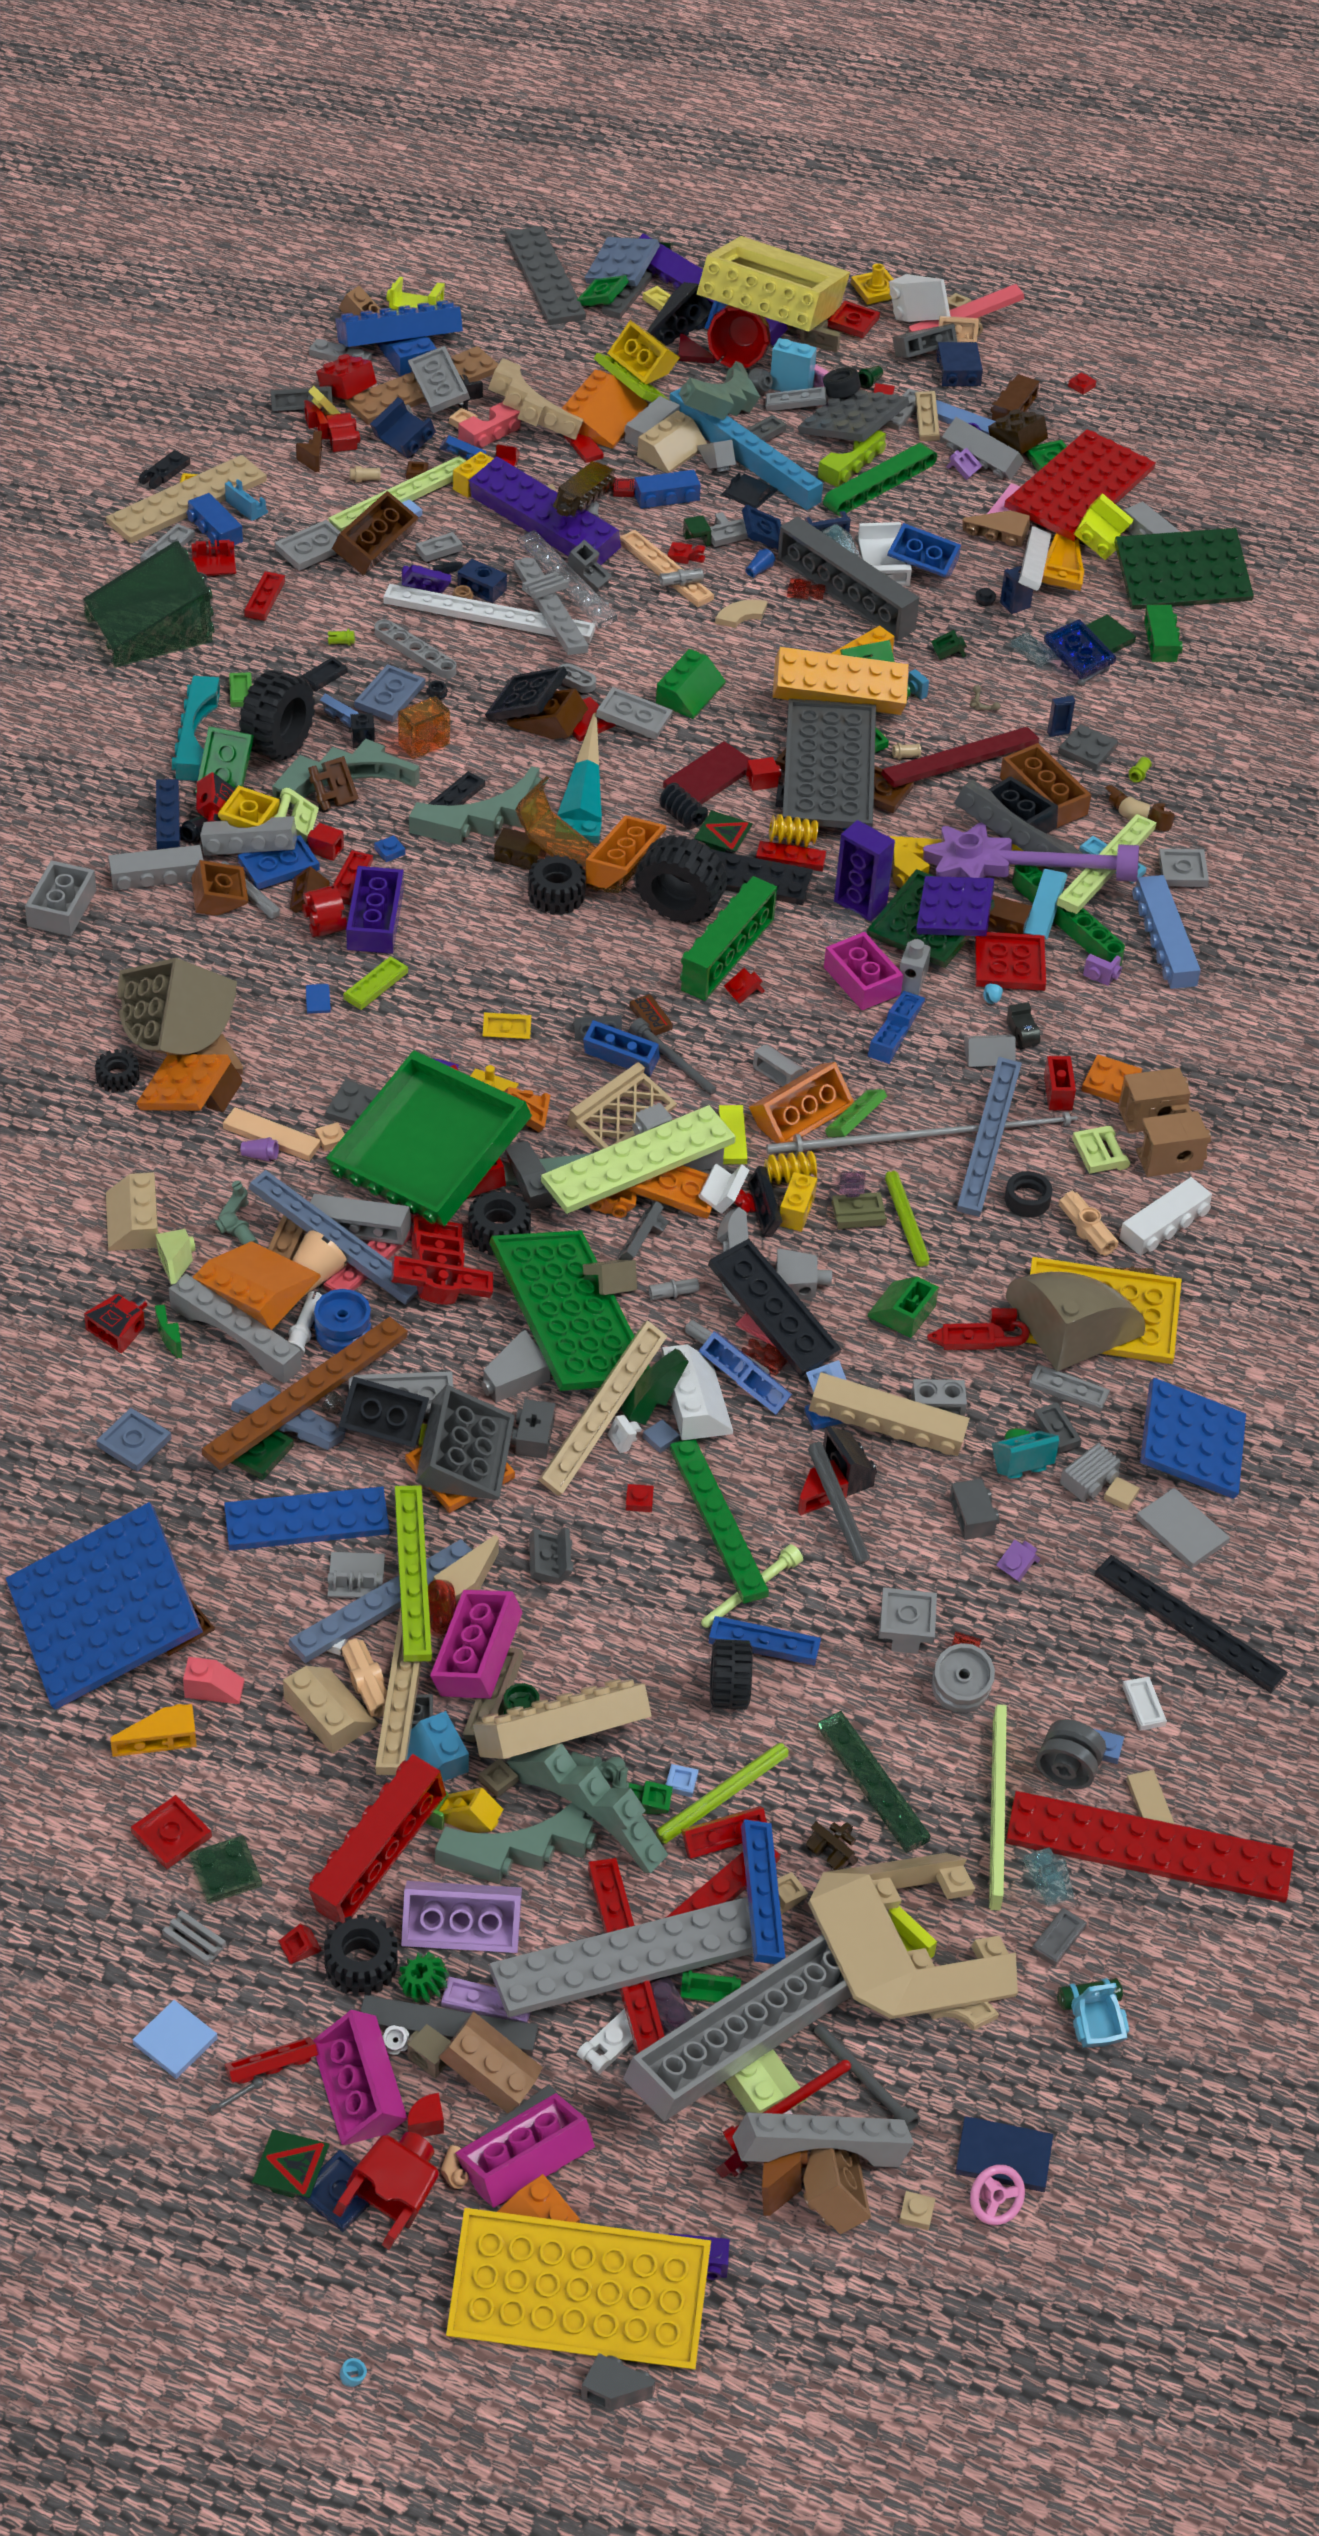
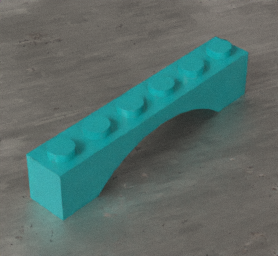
(202, 699)

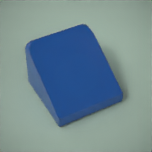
(318, 998)

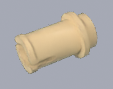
(906, 751)

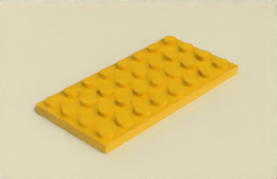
(579, 2288)

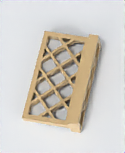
(605, 1098)

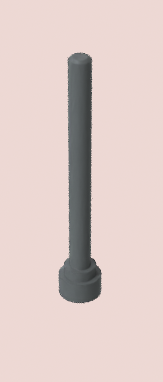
(641, 1029)
(899, 2112)

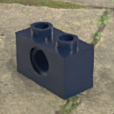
(483, 580)

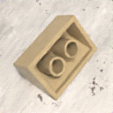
(670, 442)
(132, 1213)
(327, 1706)

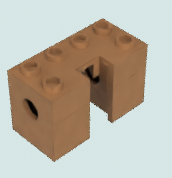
(1172, 1133)

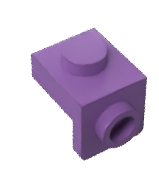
(1102, 970)
(1018, 1559)

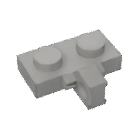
(727, 531)

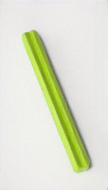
(907, 1219)

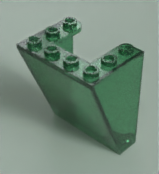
(153, 608)

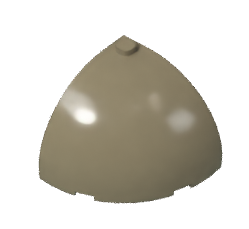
(174, 1006)
(1073, 1315)

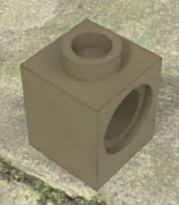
(425, 2048)

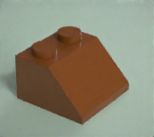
(218, 888)
(782, 2180)

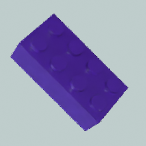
(864, 870)
(375, 909)

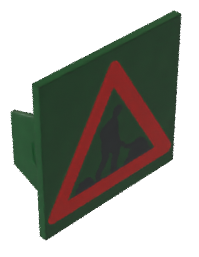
(723, 832)
(290, 2164)

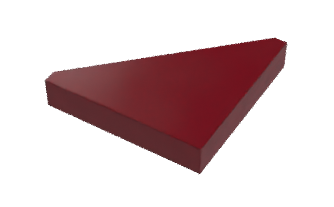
(692, 352)

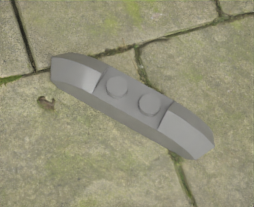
(731, 1232)

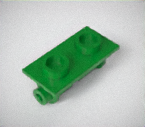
(707, 1987)

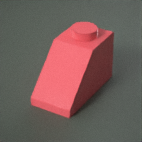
(211, 1681)

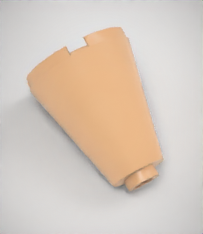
(319, 1257)

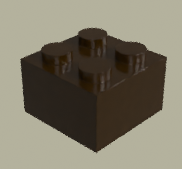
(1020, 430)

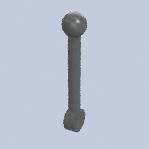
(1081, 682)
(215, 2108)

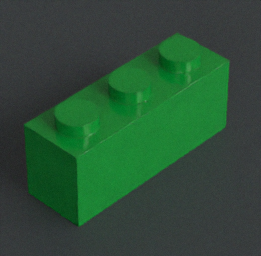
(1162, 633)

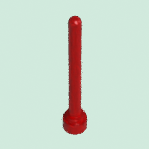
(799, 2095)

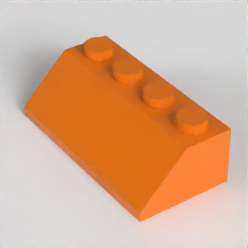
(621, 850)
(803, 1103)

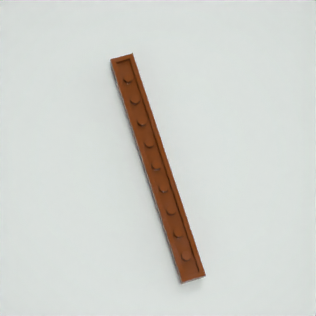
(304, 1393)

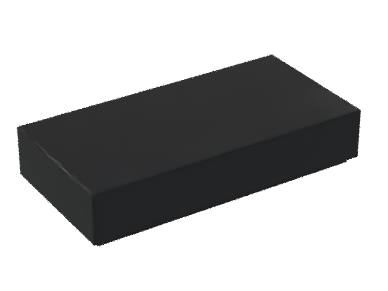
(325, 673)

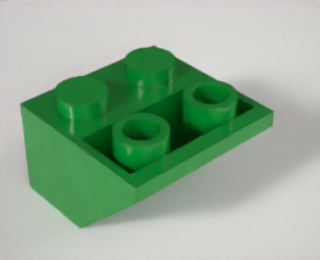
(905, 1305)

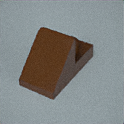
(311, 452)

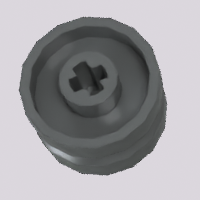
(1071, 1754)

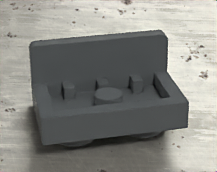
(550, 1555)

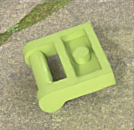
(303, 811)
(1094, 1152)

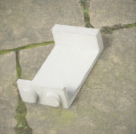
(874, 545)

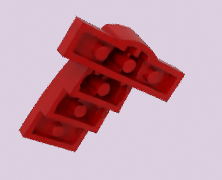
(439, 1264)

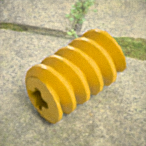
(793, 830)
(787, 1166)

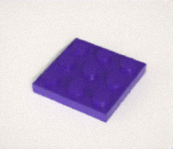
(955, 906)

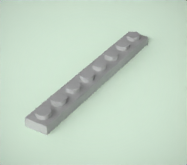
(553, 610)

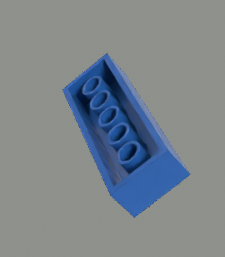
(398, 324)

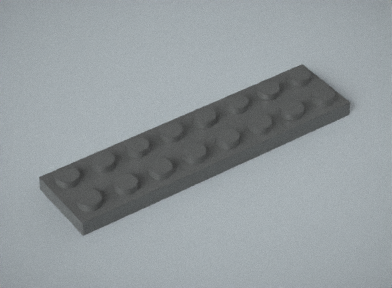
(545, 275)

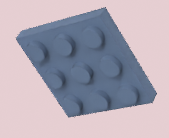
(622, 258)

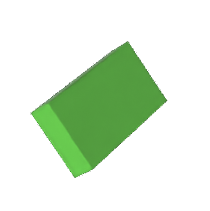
(239, 687)

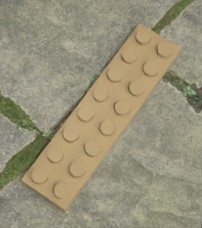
(172, 503)

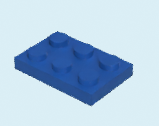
(277, 866)

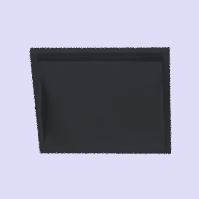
(749, 490)

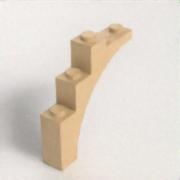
(532, 406)

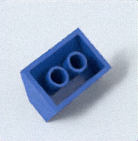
(925, 550)

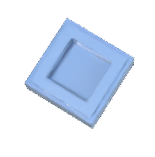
(682, 1780)

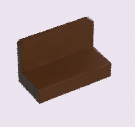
(303, 882)

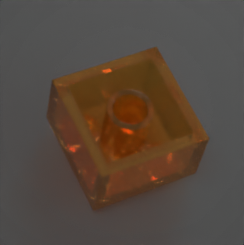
(424, 727)

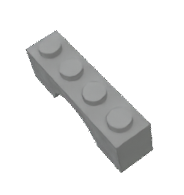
(274, 835)

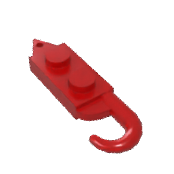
(976, 1336)

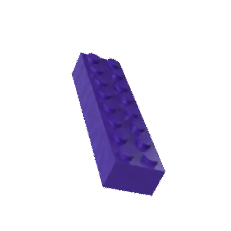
(531, 508)

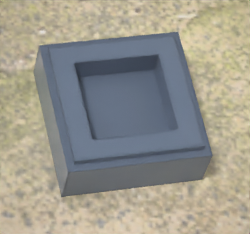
(661, 1436)

